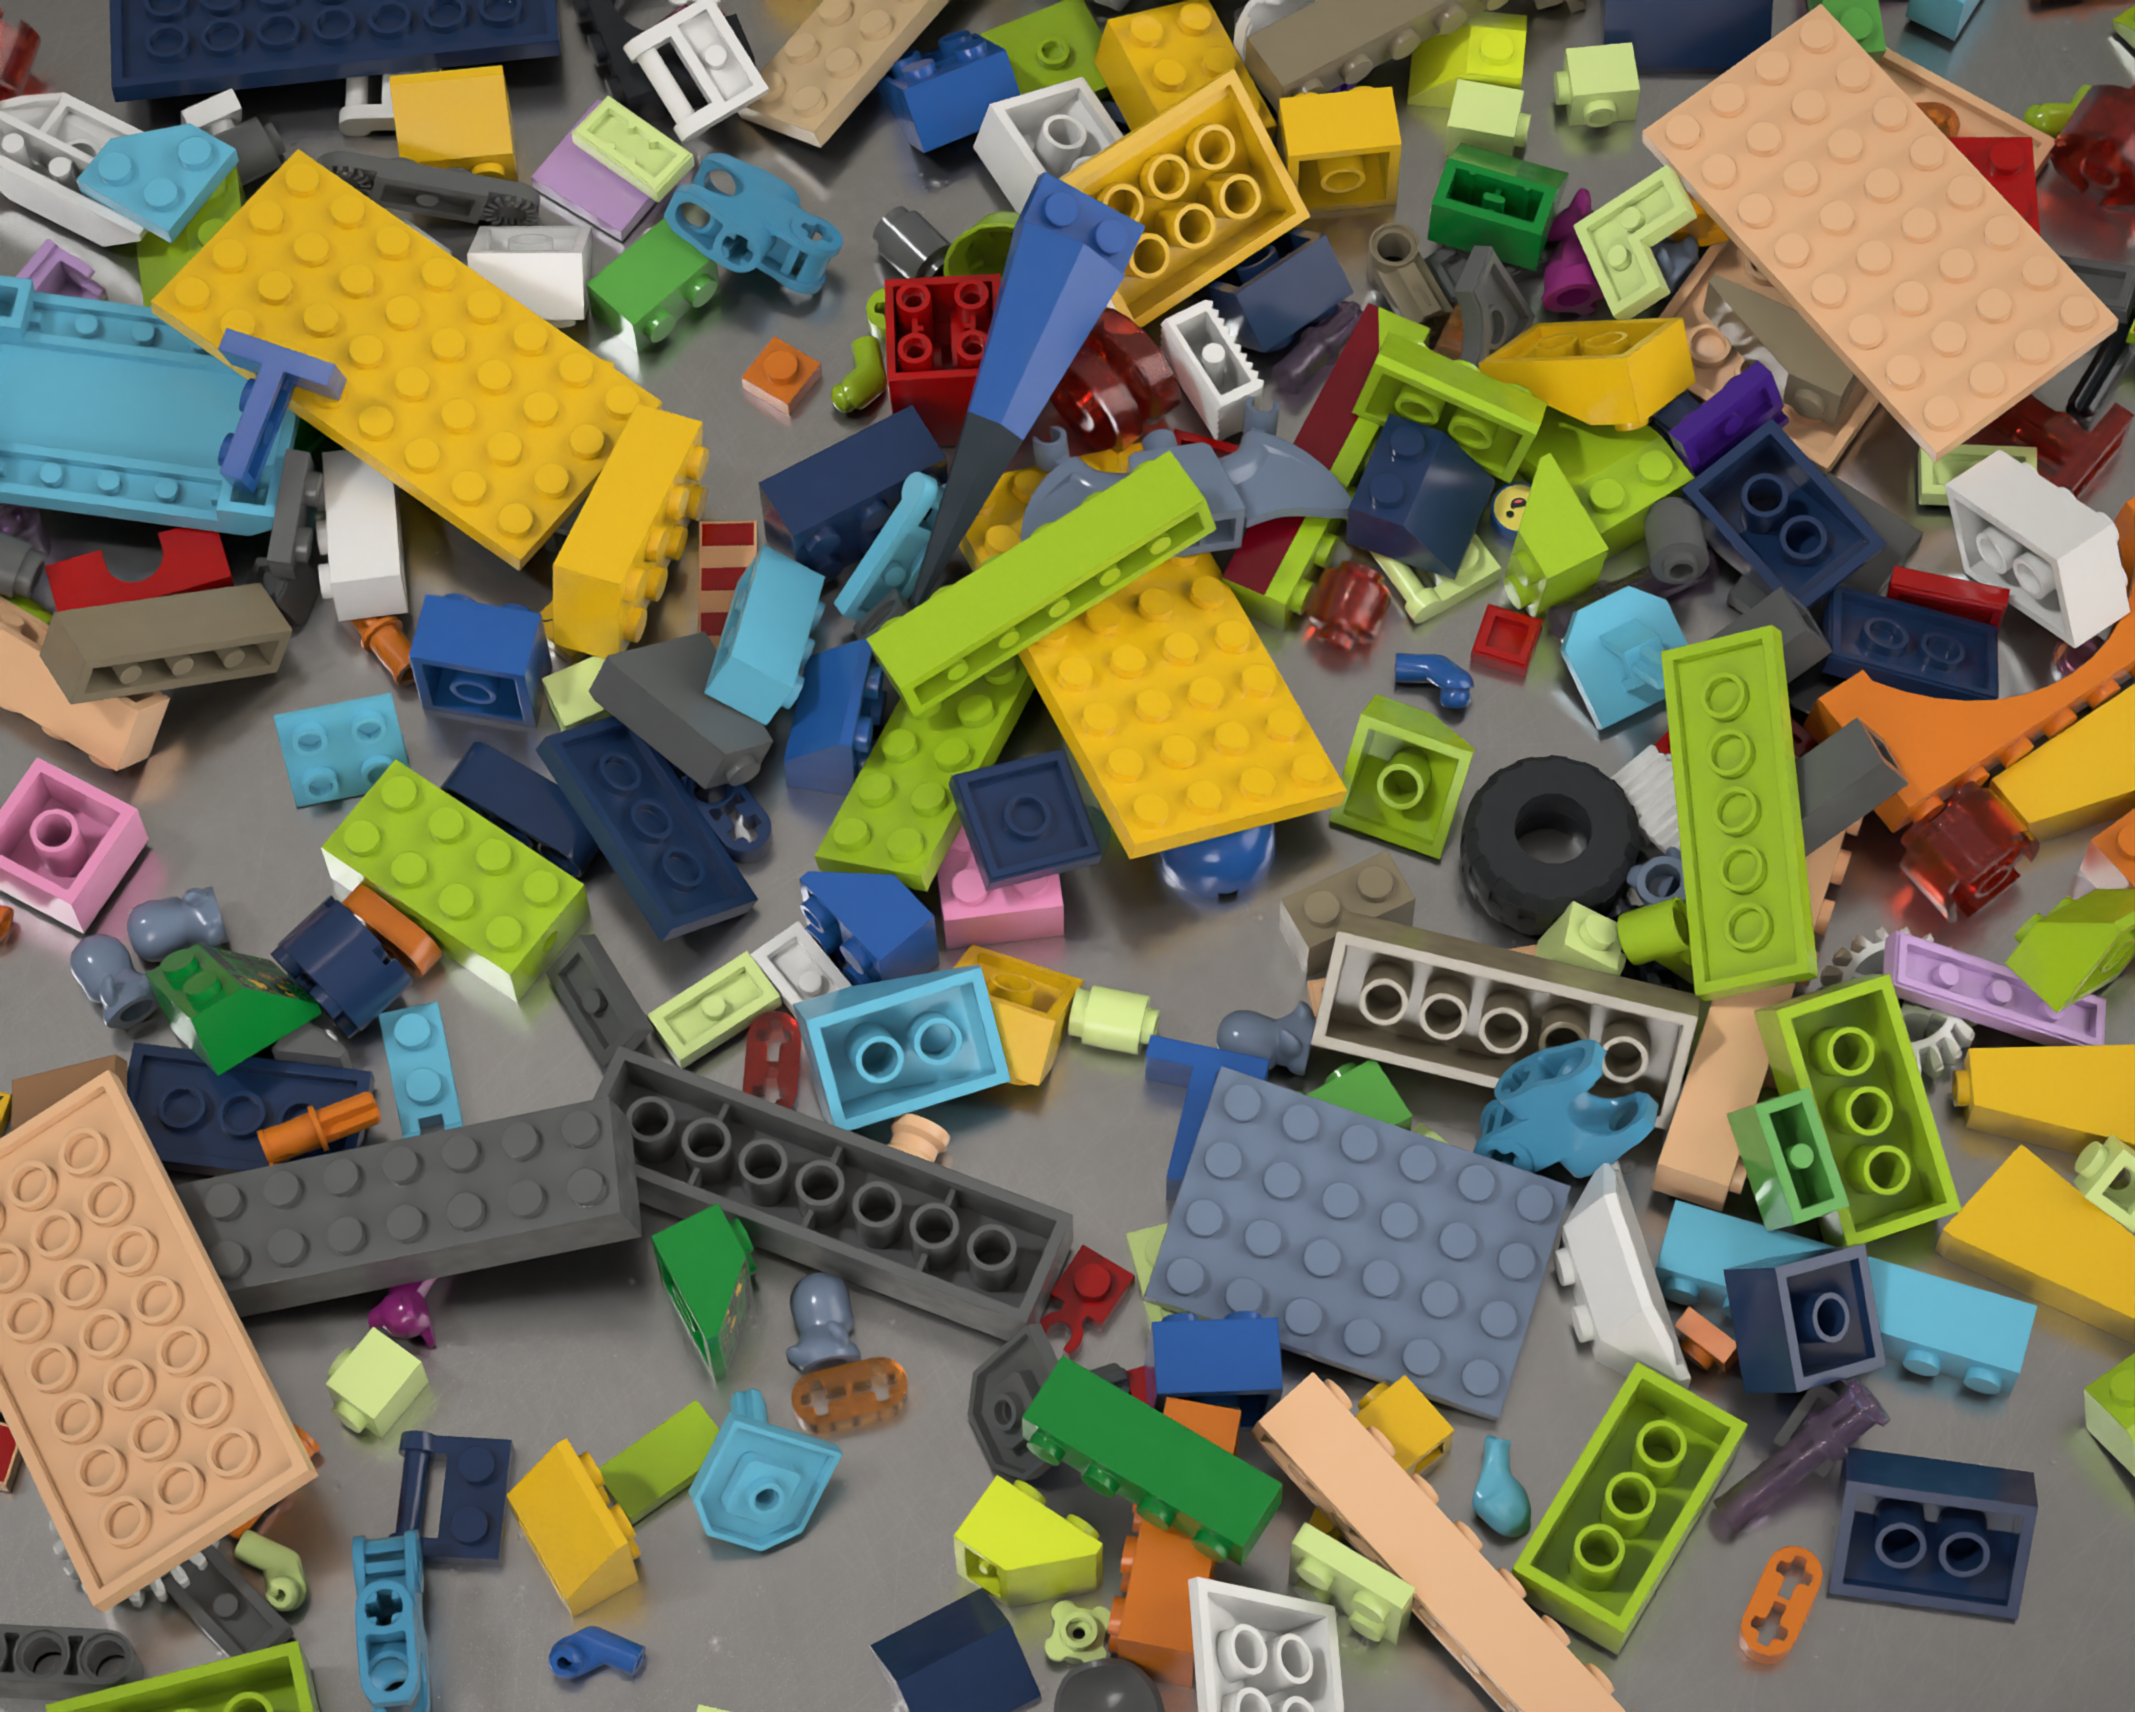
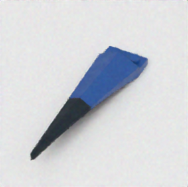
(1055, 285)

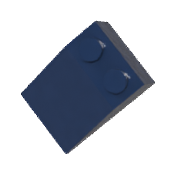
(1781, 518)

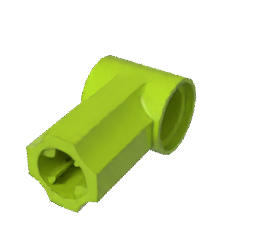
(1658, 934)

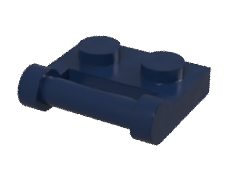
(472, 1497)

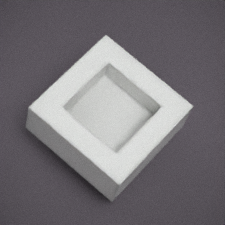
(215, 113)

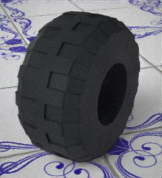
(1556, 796)

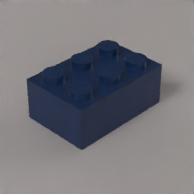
(840, 498)

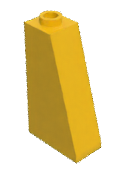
(2077, 775)
(2050, 1094)
(2048, 1244)

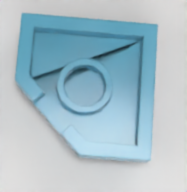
(159, 176)

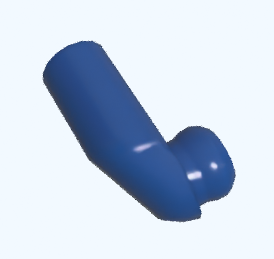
(1438, 670)
(591, 1649)

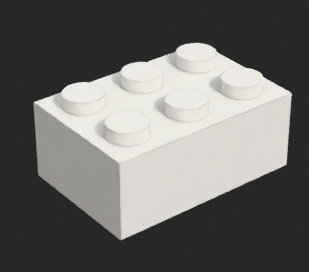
(2040, 545)

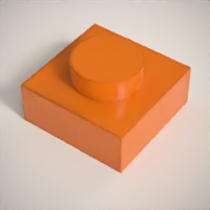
(781, 375)
(1704, 1342)

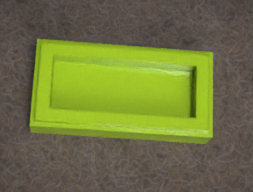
(660, 1462)

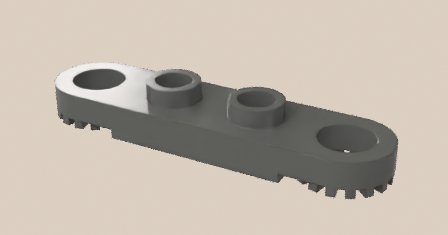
(436, 191)

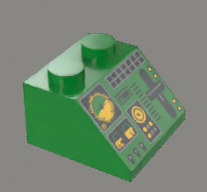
(228, 1003)
(708, 1278)

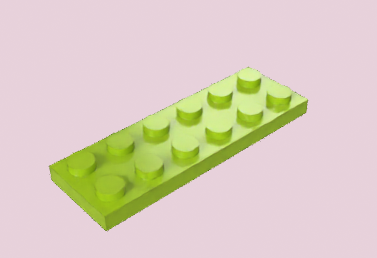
(901, 805)
(1739, 814)

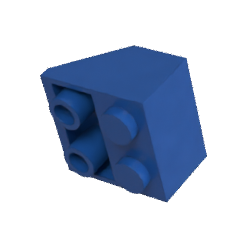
(947, 88)
(835, 719)
(869, 925)

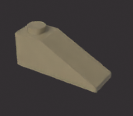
(1778, 337)

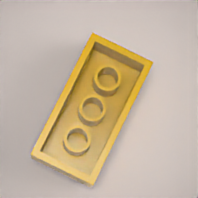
(629, 533)

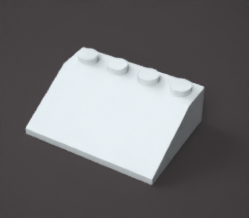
(1263, 1651)

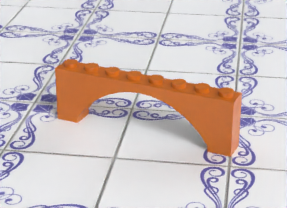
(1959, 741)

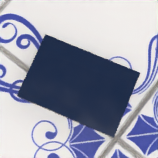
(1909, 646)

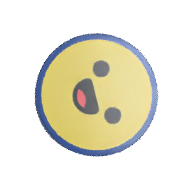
(1508, 509)

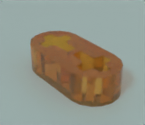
(846, 1381)

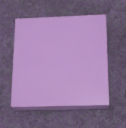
(591, 188)

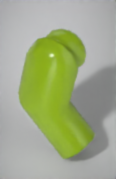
(2052, 116)
(865, 381)

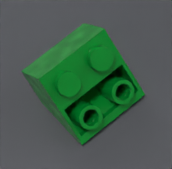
(1496, 204)

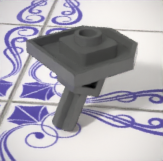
(1005, 1389)

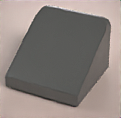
(291, 596)
(311, 1046)

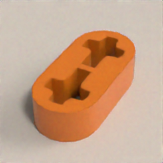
(396, 932)
(1793, 1610)

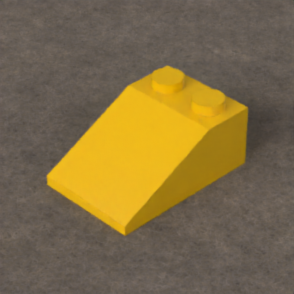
(1599, 368)

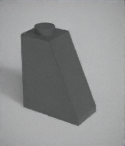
(664, 702)

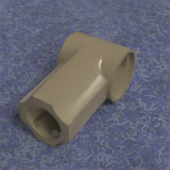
(1408, 282)

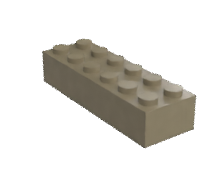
(1482, 1008)

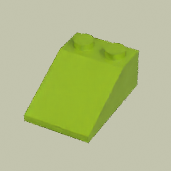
(1610, 472)

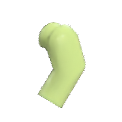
(280, 1567)

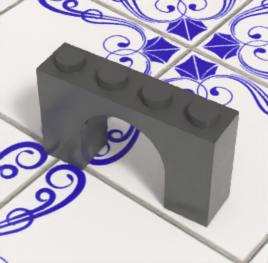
(1853, 766)

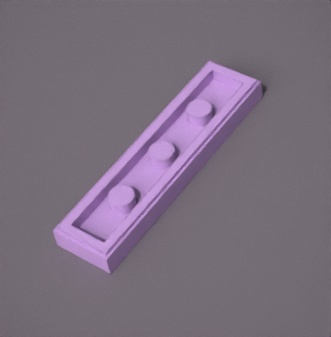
(1986, 994)

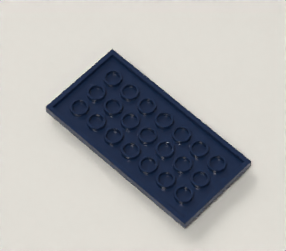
(246, 44)

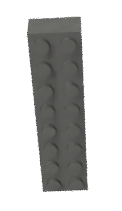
(839, 1198)
(419, 1207)

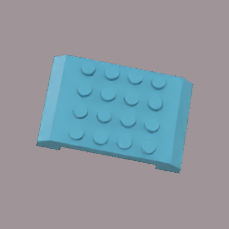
(121, 417)

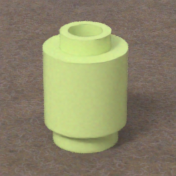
(1113, 1019)

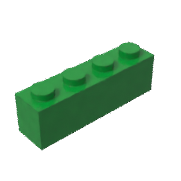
(1151, 1462)

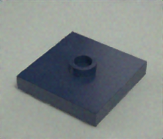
(1025, 819)

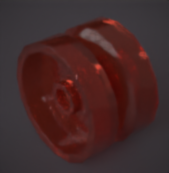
(1116, 384)

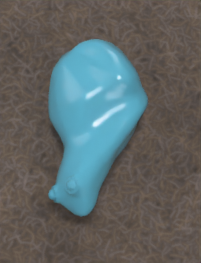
(1498, 1494)

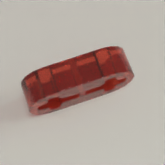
(788, 1066)

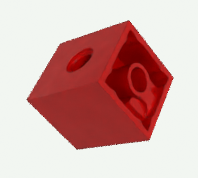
(937, 346)

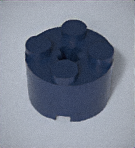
(341, 966)

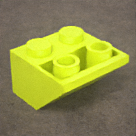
(1025, 1549)

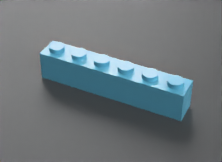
(1921, 1317)

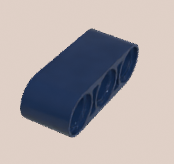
(522, 806)

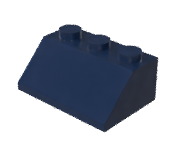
(1687, 33)
(1932, 1532)

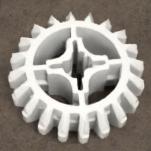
(1943, 1031)

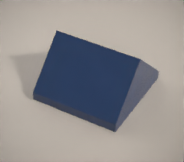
(958, 1661)

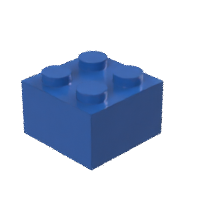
(480, 659)
(1216, 1363)

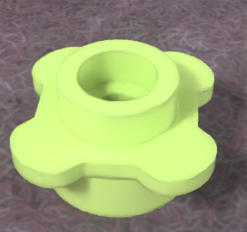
(1069, 1618)

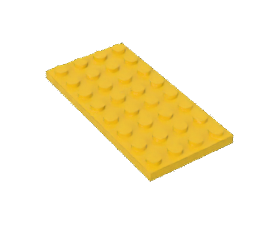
(443, 370)
(1167, 695)

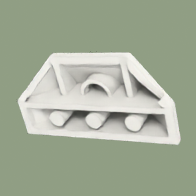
(45, 150)
(1615, 1282)

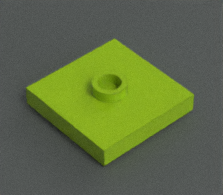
(1052, 47)

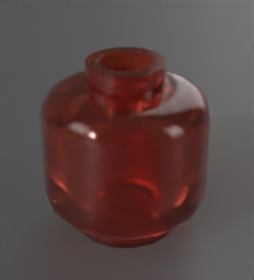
(1348, 605)

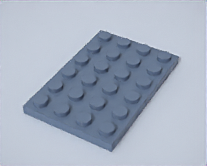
(1359, 1242)

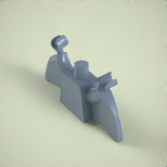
(1245, 488)

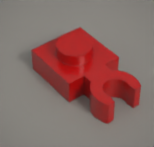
(1087, 1294)

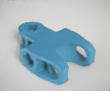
(755, 225)
(1552, 1118)
(390, 1620)

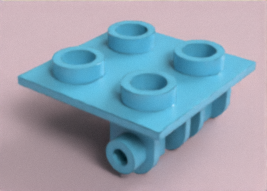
(339, 747)

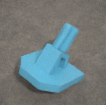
(1617, 653)
(760, 1477)

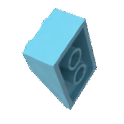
(901, 1045)

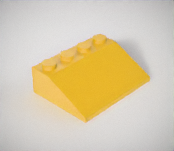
(1202, 189)

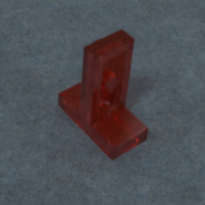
(2063, 443)

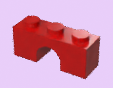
(190, 563)

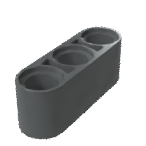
(76, 1673)

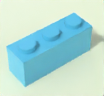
(767, 636)

